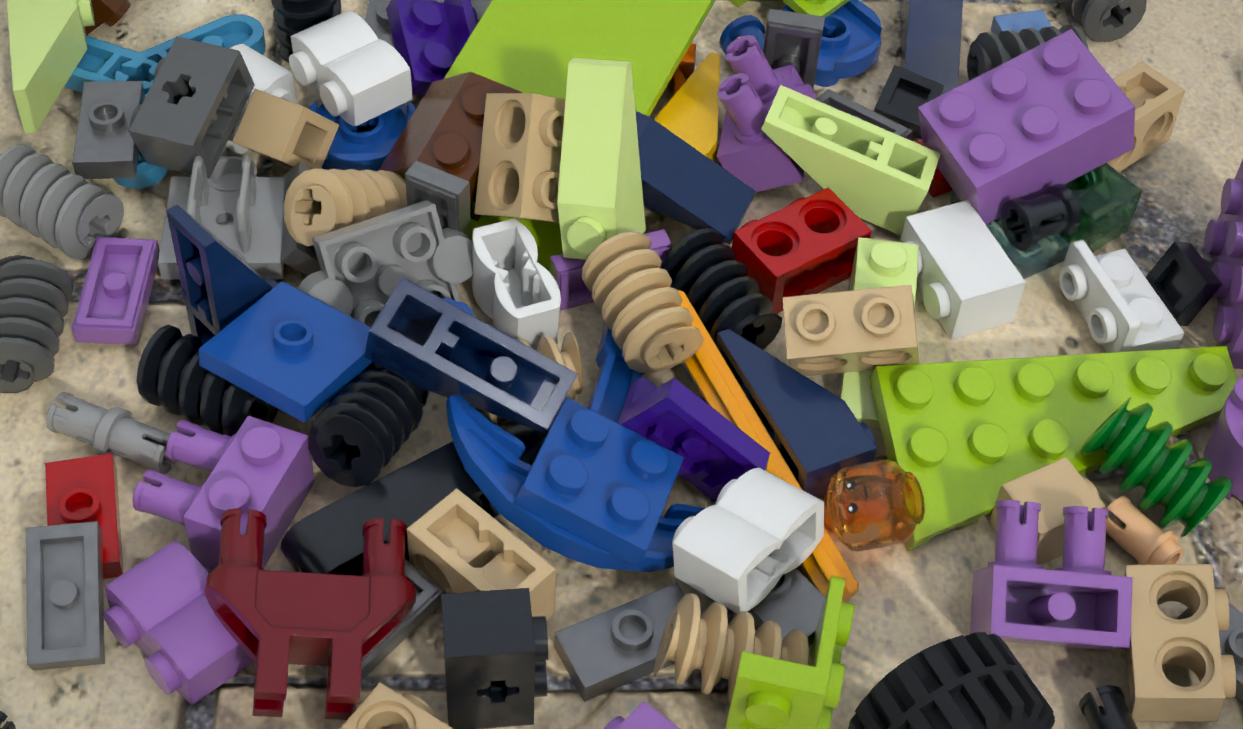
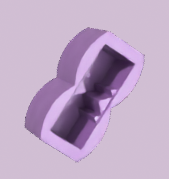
(170, 620)

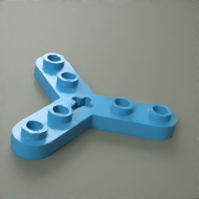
(114, 63)

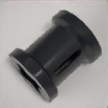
(1040, 217)

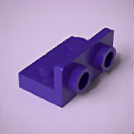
(430, 36)
(690, 427)

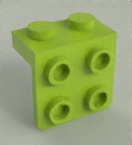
(791, 694)

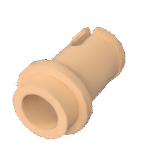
(1141, 536)

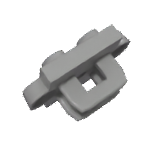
(235, 208)
(370, 257)

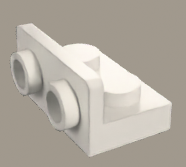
(1117, 301)

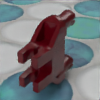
(308, 615)

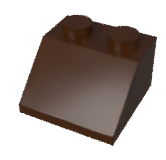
(447, 130)

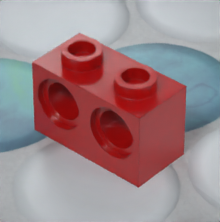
(800, 247)

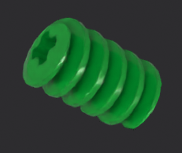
(1157, 467)

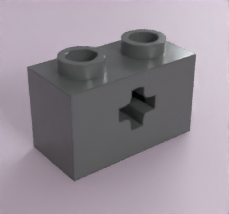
(191, 105)

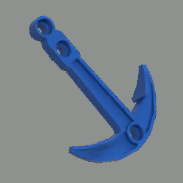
(495, 465)

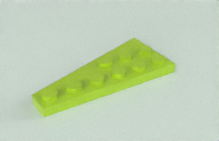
(997, 419)

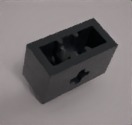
(493, 658)

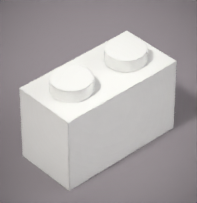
(962, 270)

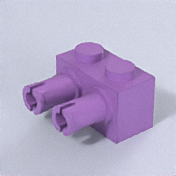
(747, 99)
(254, 469)
(1058, 607)

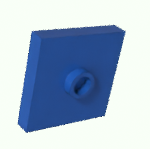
(289, 351)

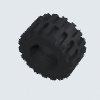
(956, 686)

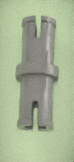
(109, 431)

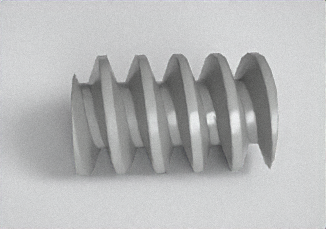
(55, 202)

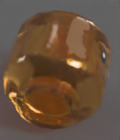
(873, 505)

